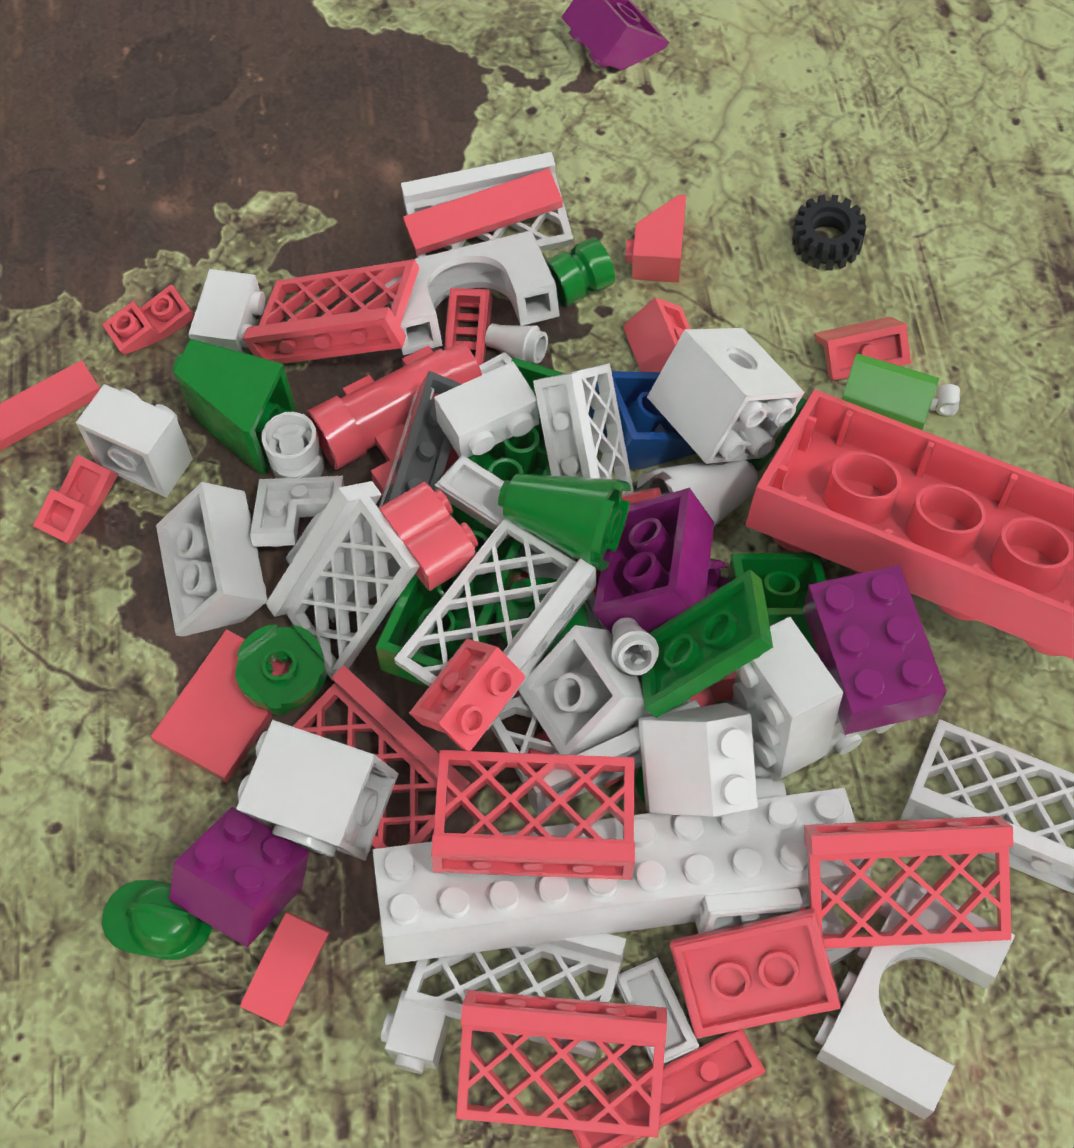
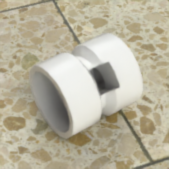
(292, 446)

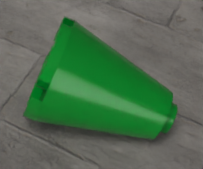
(569, 512)

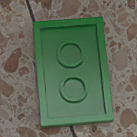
(707, 643)

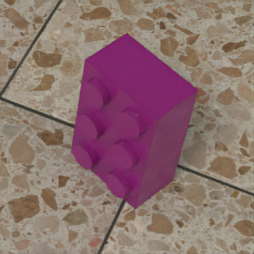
(658, 562)
(874, 648)

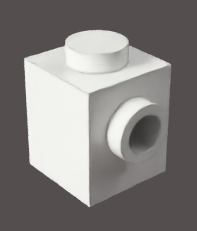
(414, 1036)

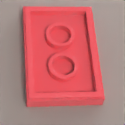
(211, 717)
(755, 973)

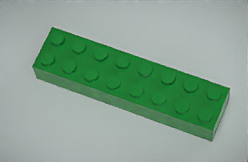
(506, 459)

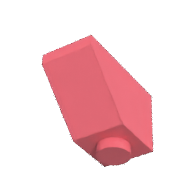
(658, 243)

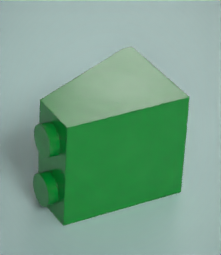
(233, 396)

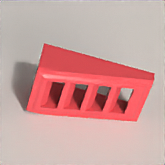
(469, 298)

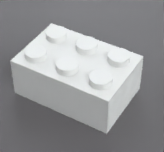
(789, 701)

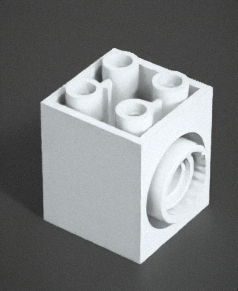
(725, 394)
(316, 791)

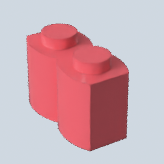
(431, 533)

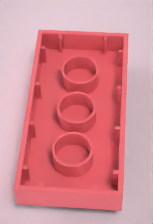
(957, 522)

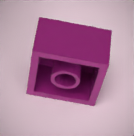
(238, 876)

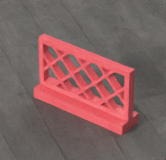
(336, 331)
(391, 731)
(915, 840)
(542, 853)
(564, 1020)

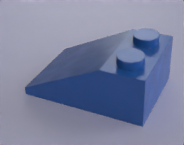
(645, 430)

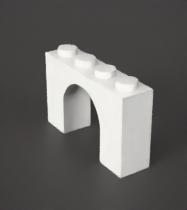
(503, 264)
(862, 1040)

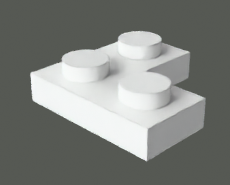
(283, 502)

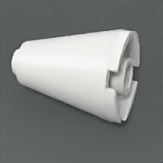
(717, 486)

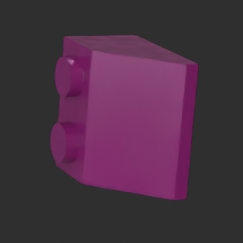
(613, 32)

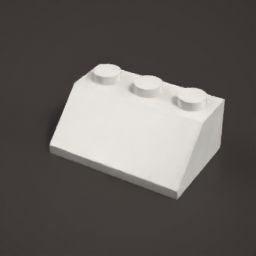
(210, 560)

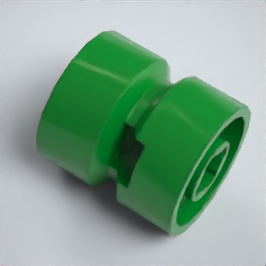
(583, 270)

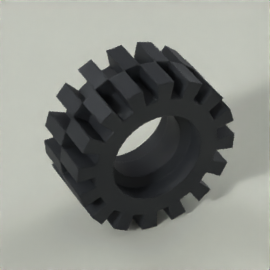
(834, 215)

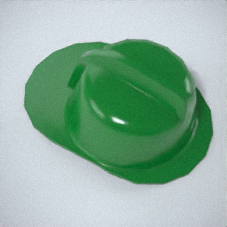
(148, 924)

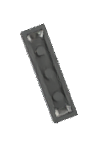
(423, 443)

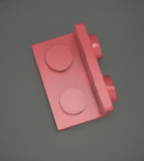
(469, 693)

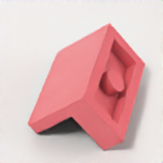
(655, 333)
(879, 339)

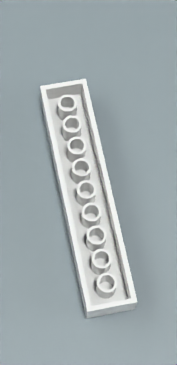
(674, 869)

